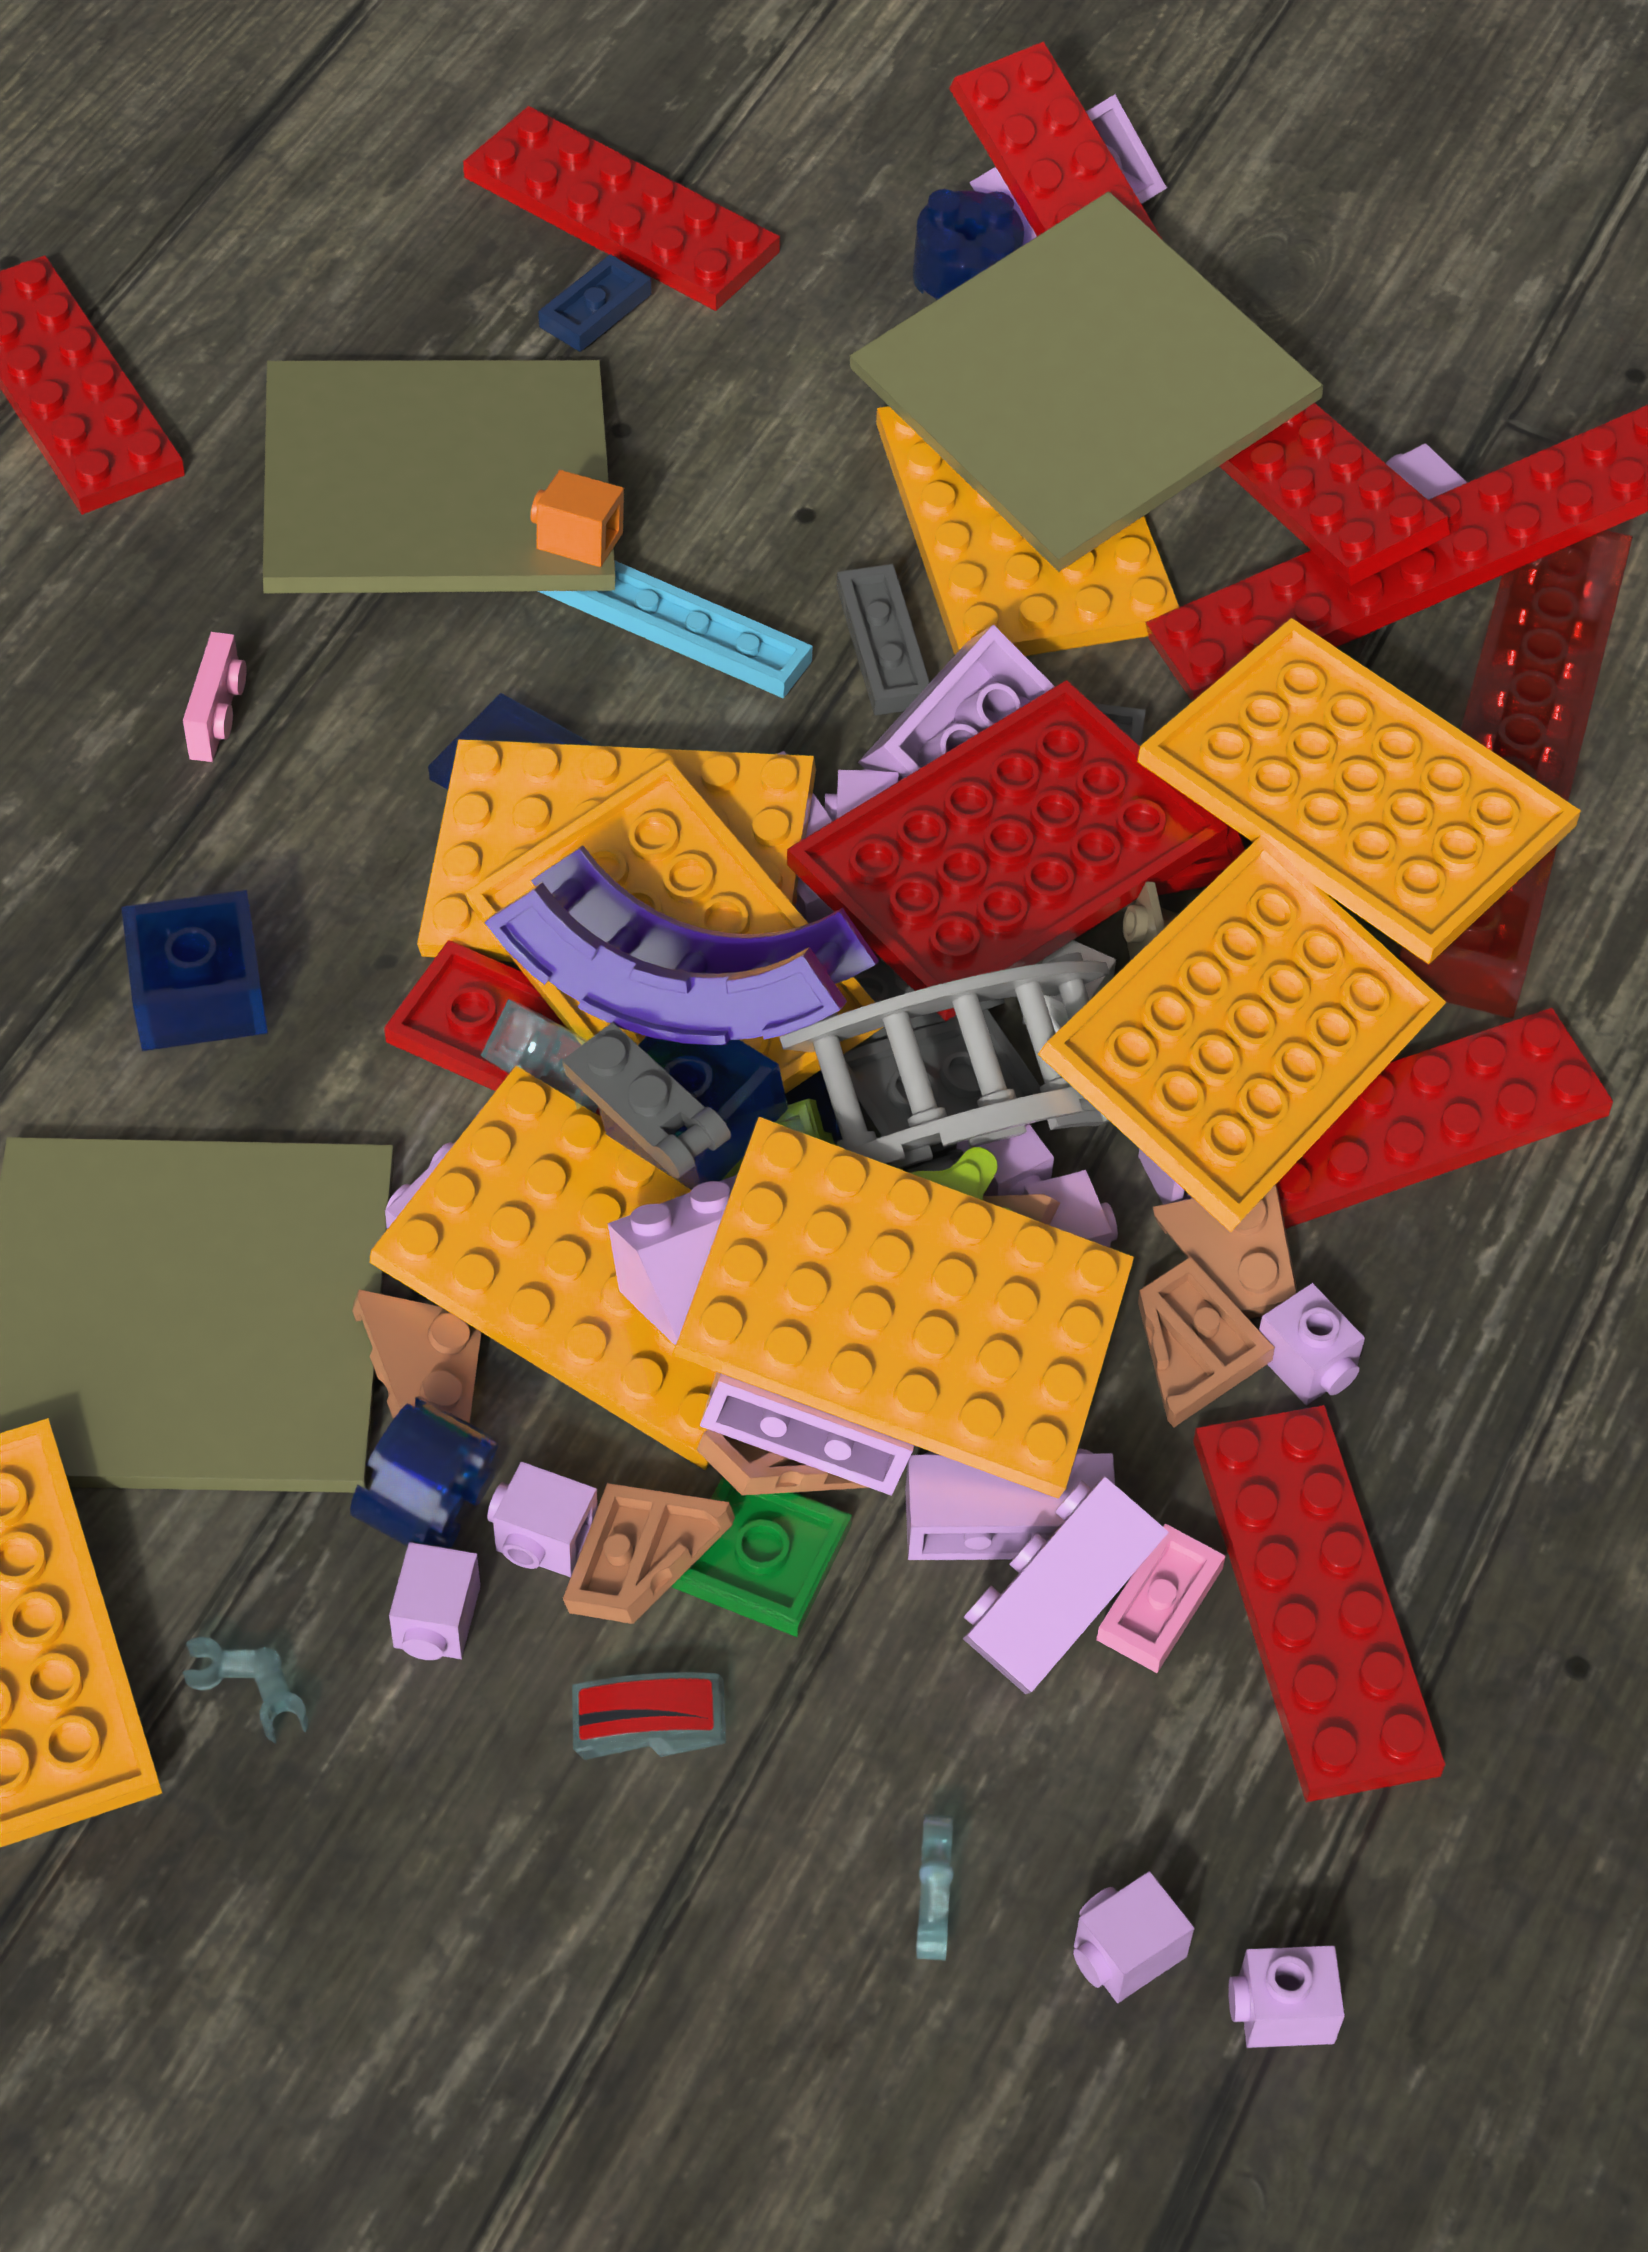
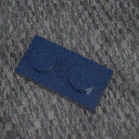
(595, 302)

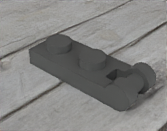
(645, 1100)

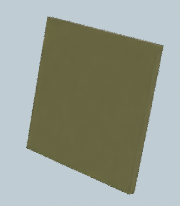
(1085, 379)
(424, 474)
(192, 1309)

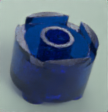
(962, 237)
(424, 1475)

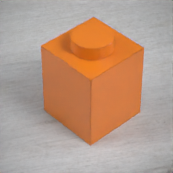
(578, 517)

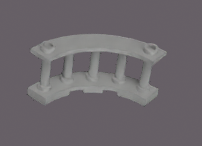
(999, 1111)

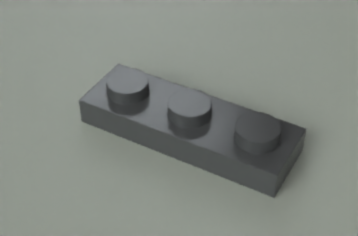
(882, 637)

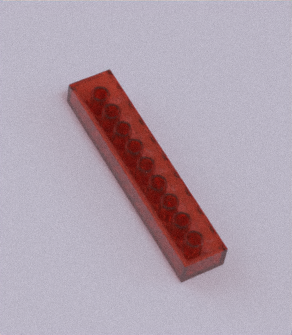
(1533, 712)

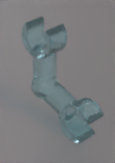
(258, 1664)
(935, 1880)

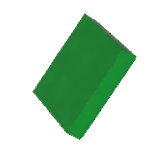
(769, 1557)

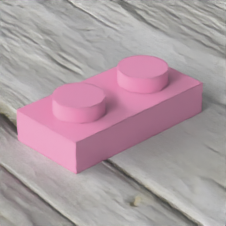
(210, 707)
(1161, 1599)

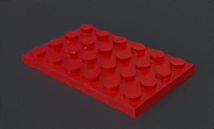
(1005, 844)

